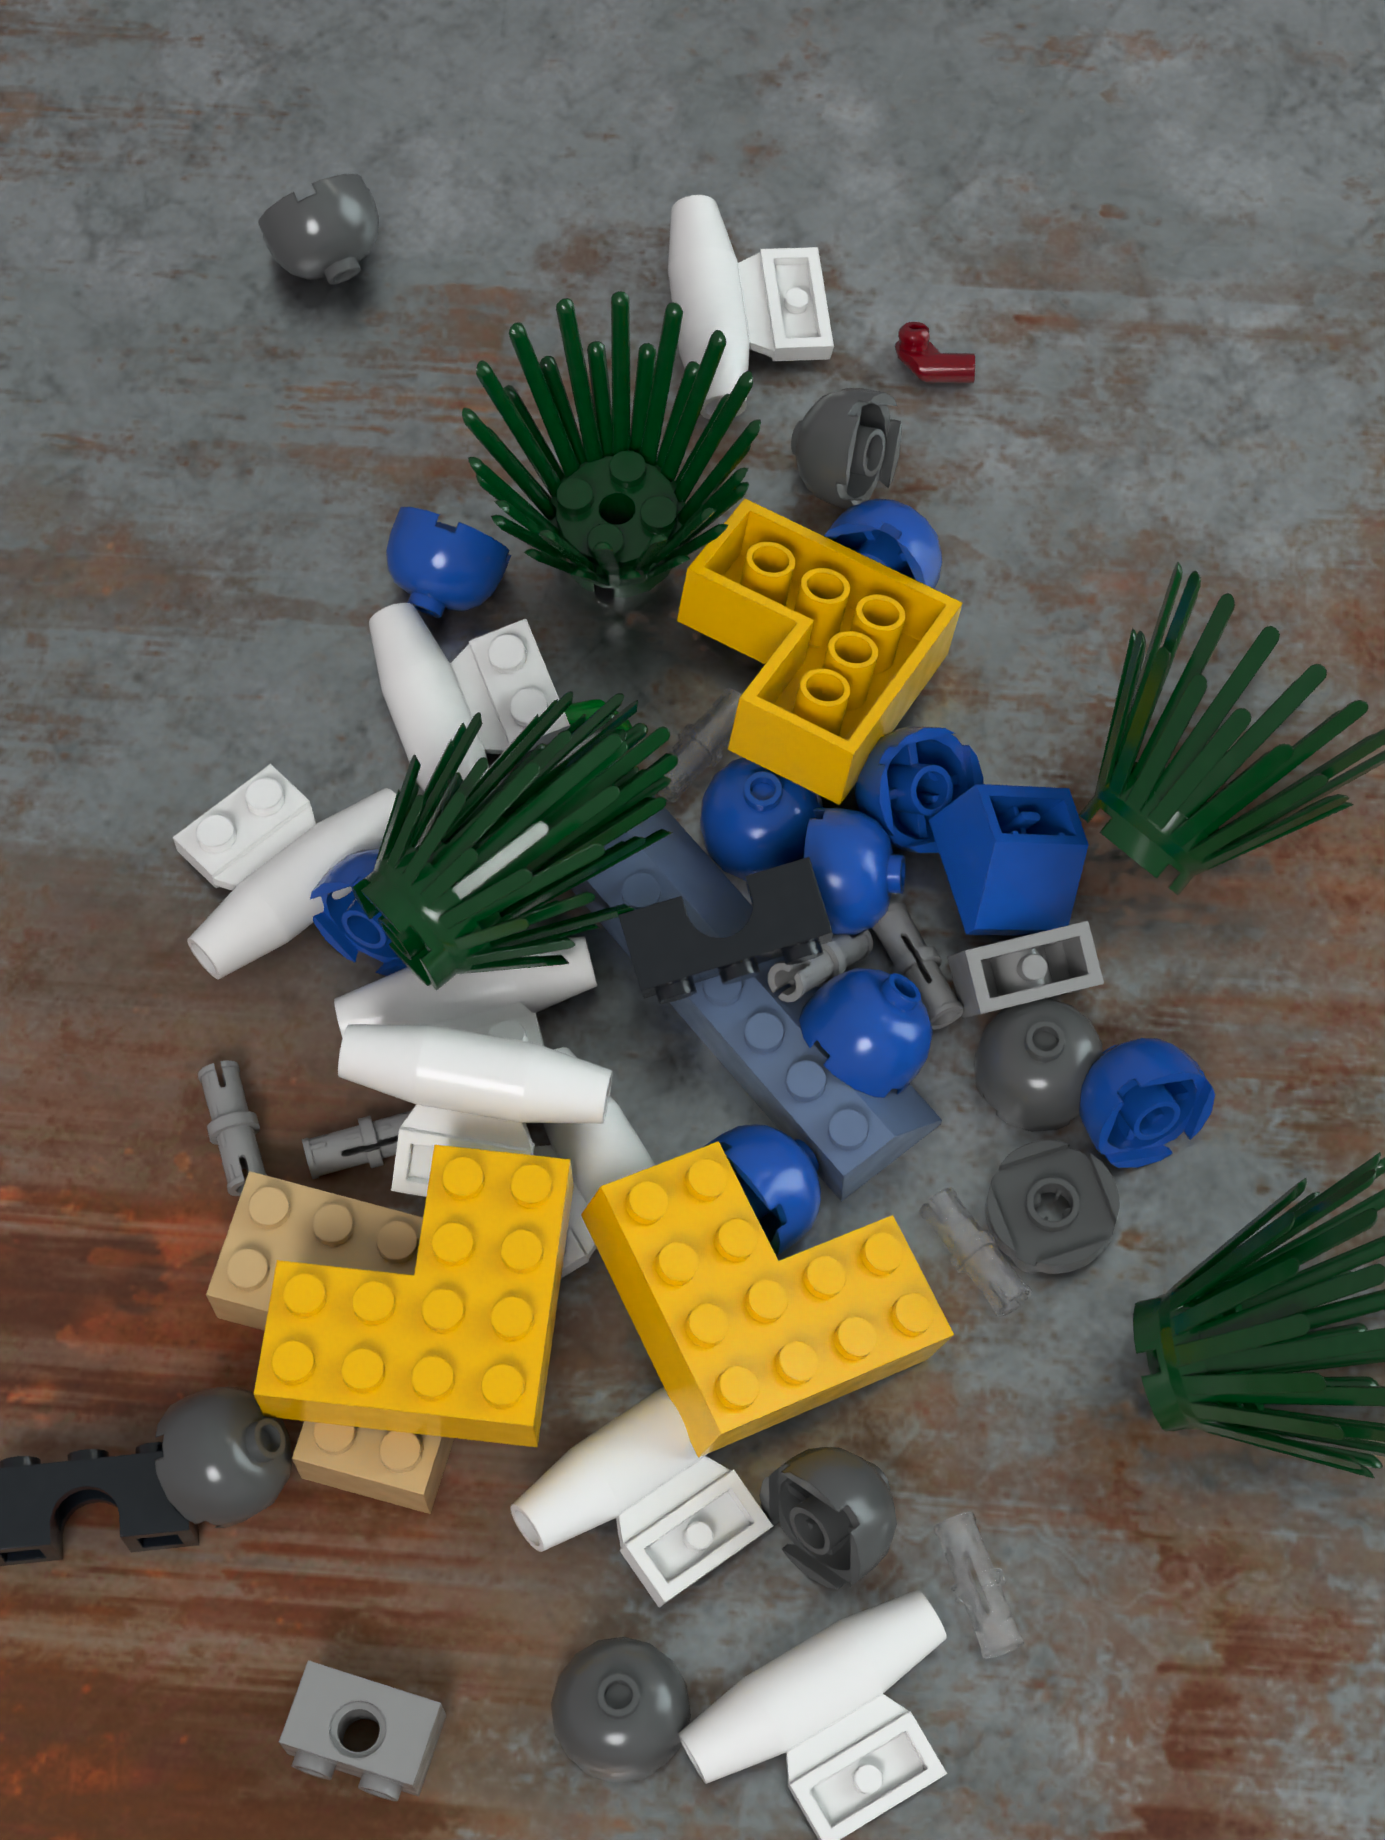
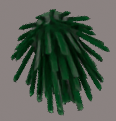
(480, 858)

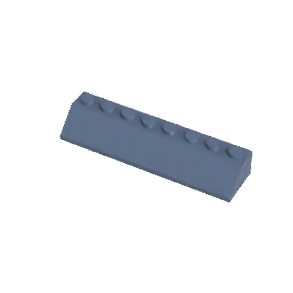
(752, 1028)

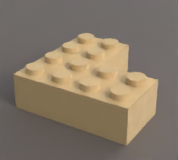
(328, 1229)

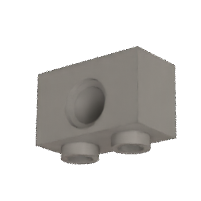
(1025, 969)
(334, 1700)

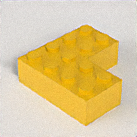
(837, 639)
(736, 1328)
(439, 1349)

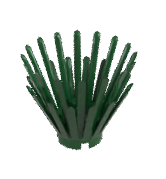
(615, 502)
(1164, 812)
(1242, 1327)

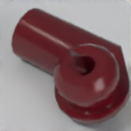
(927, 362)

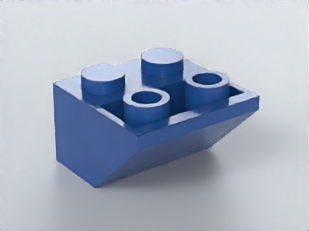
(1012, 857)

